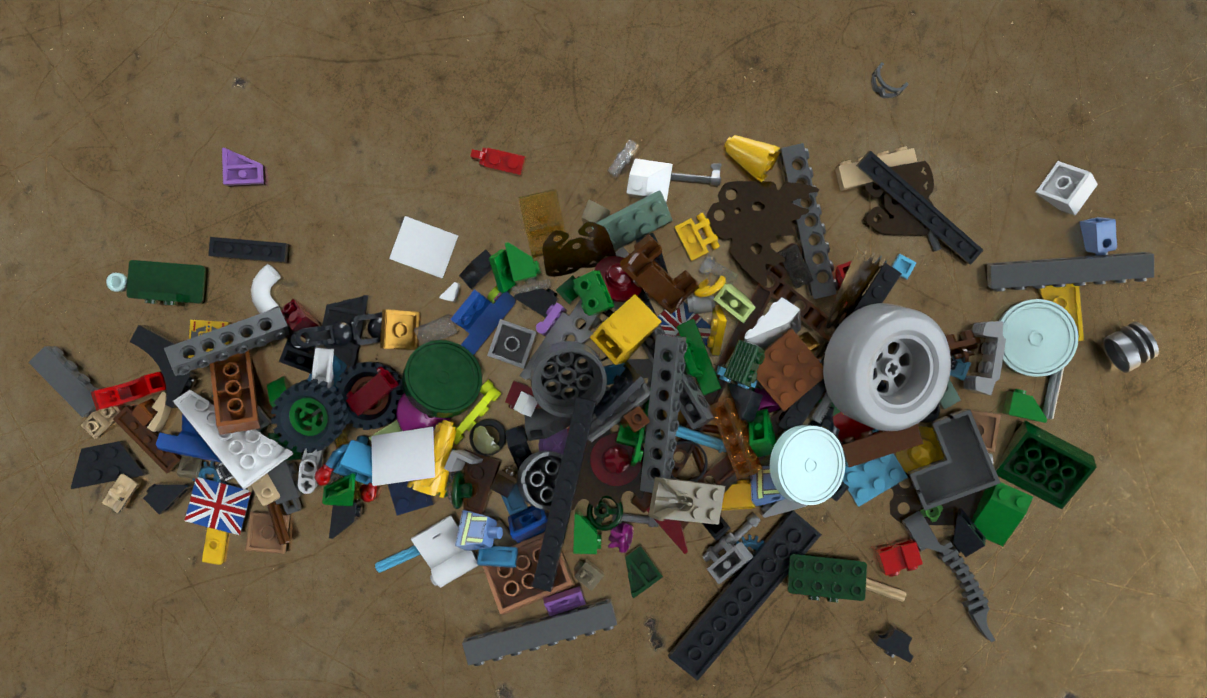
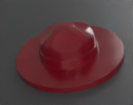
(616, 279)
(612, 462)

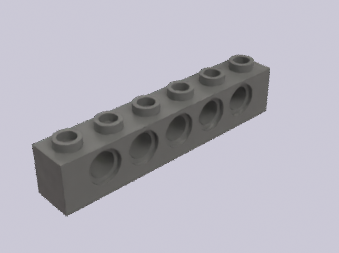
(217, 338)
(693, 403)

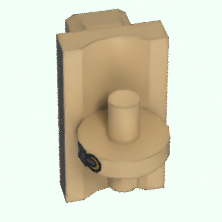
(120, 493)

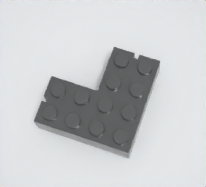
(964, 466)

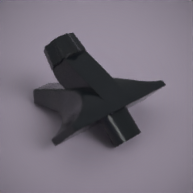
(827, 422)

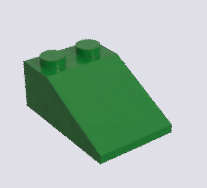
(1001, 512)

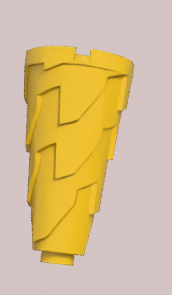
(443, 442)

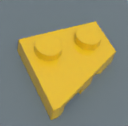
(717, 330)

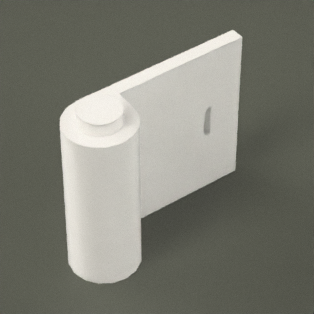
(441, 554)

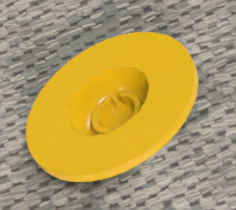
(921, 454)

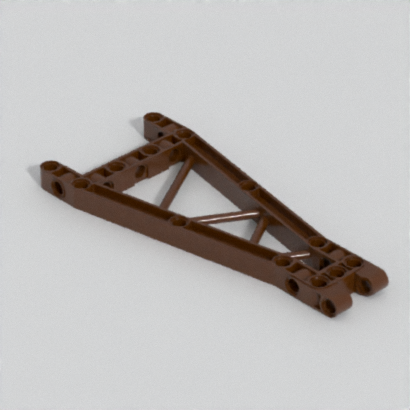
(760, 297)

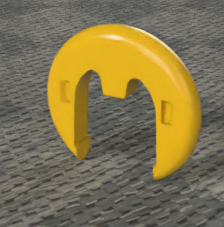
(704, 290)

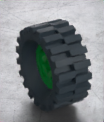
(312, 432)

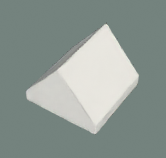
(525, 404)

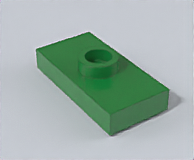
(502, 271)

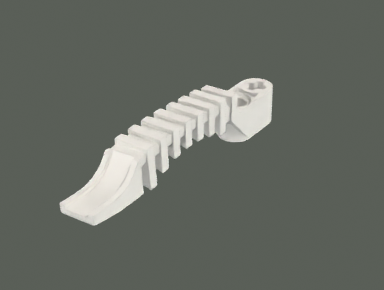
(322, 371)

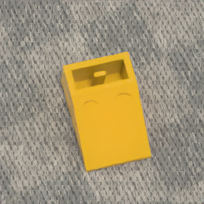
(625, 330)

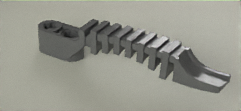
(977, 603)

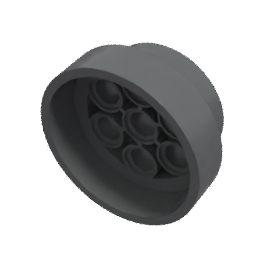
(553, 398)

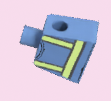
(763, 489)
(477, 531)

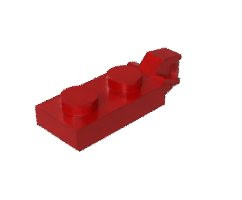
(499, 160)

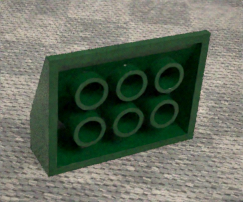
(1045, 465)

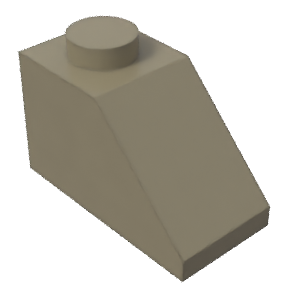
(594, 212)

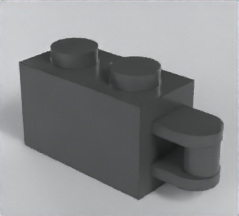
(286, 483)

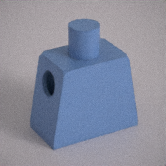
(1099, 235)

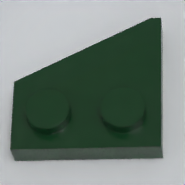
(641, 571)

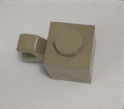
(588, 574)

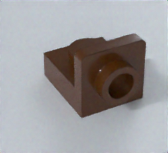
(635, 419)

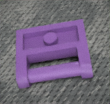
(553, 314)

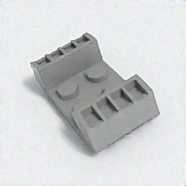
(992, 358)

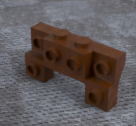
(654, 279)

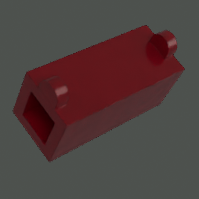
(372, 392)

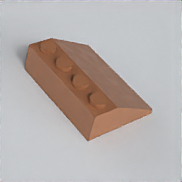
(513, 586)

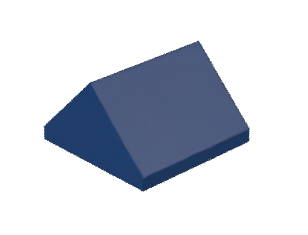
(527, 523)

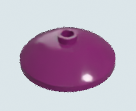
(411, 418)

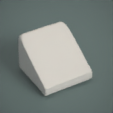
(451, 293)

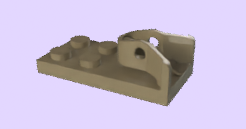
(686, 501)

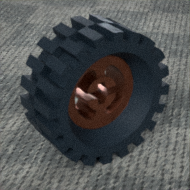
(353, 380)

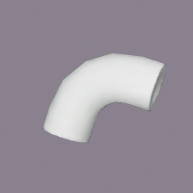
(261, 289)

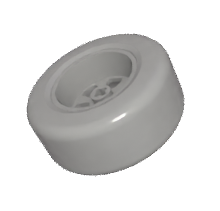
(918, 377)

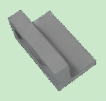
(458, 458)

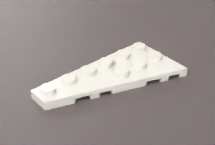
(244, 453)

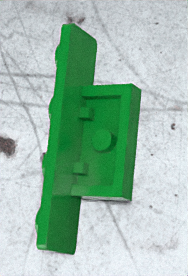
(697, 358)
(634, 439)

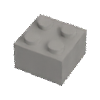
(512, 344)

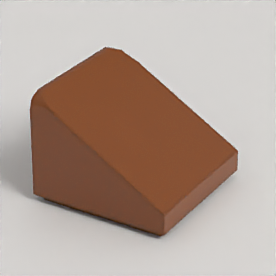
(144, 412)

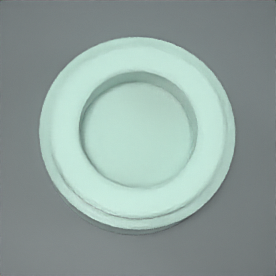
(116, 282)

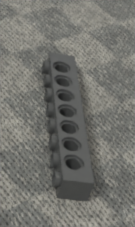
(803, 232)
(658, 403)

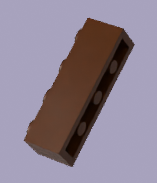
(878, 444)

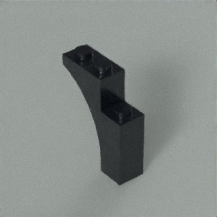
(154, 344)

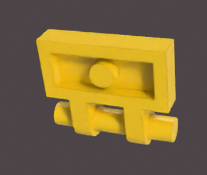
(691, 238)

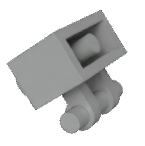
(730, 562)

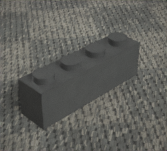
(65, 379)

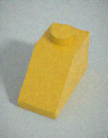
(738, 497)

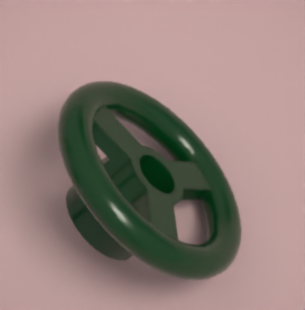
(460, 490)
(598, 512)

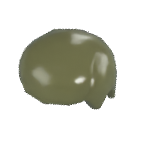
(483, 441)

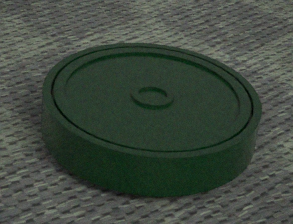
(442, 378)

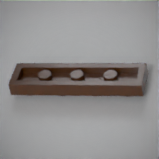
(146, 439)

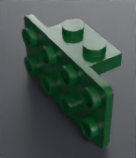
(165, 282)
(827, 578)

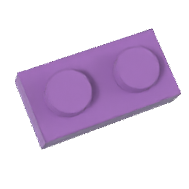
(564, 601)

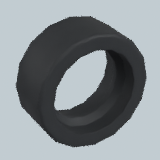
(493, 423)

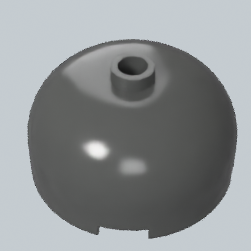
(538, 478)

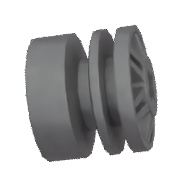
(1130, 347)

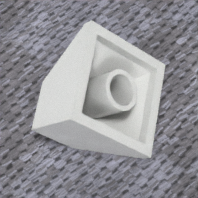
(649, 177)

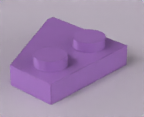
(240, 169)

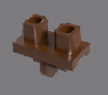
(963, 348)

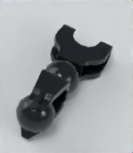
(339, 333)

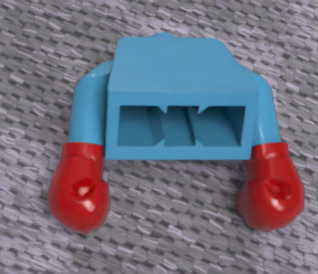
(349, 459)

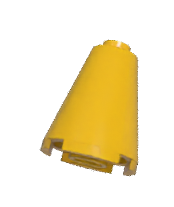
(752, 155)

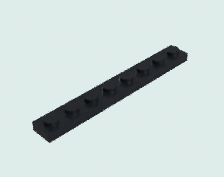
(919, 207)

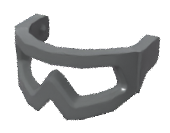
(881, 90)

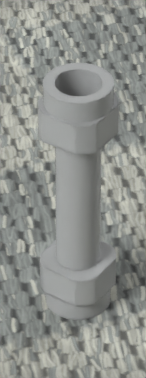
(638, 519)
(752, 521)

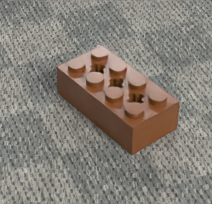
(244, 398)

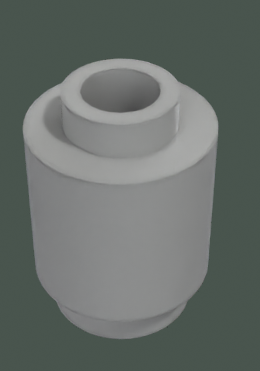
(700, 304)

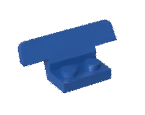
(481, 317)
(186, 443)

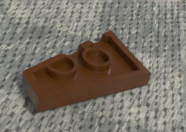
(481, 477)

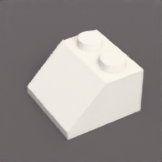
(1067, 187)

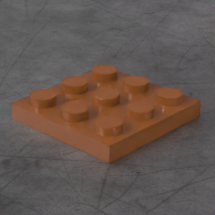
(789, 370)

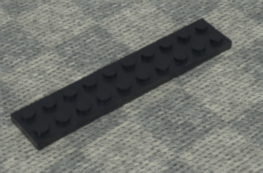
(743, 595)

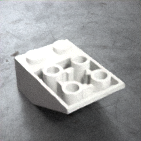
(774, 324)

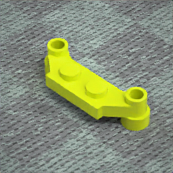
(490, 393)

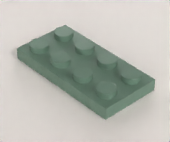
(637, 219)

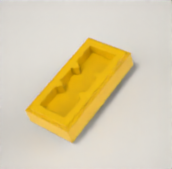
(214, 546)

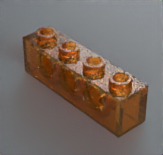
(735, 438)

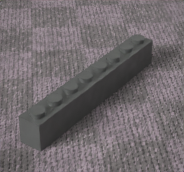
(1070, 270)
(539, 632)

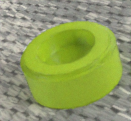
(494, 295)

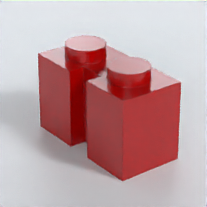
(898, 557)

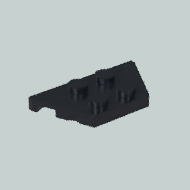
(344, 312)
(104, 464)

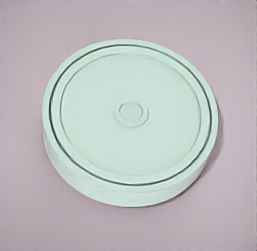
(1038, 337)
(807, 464)

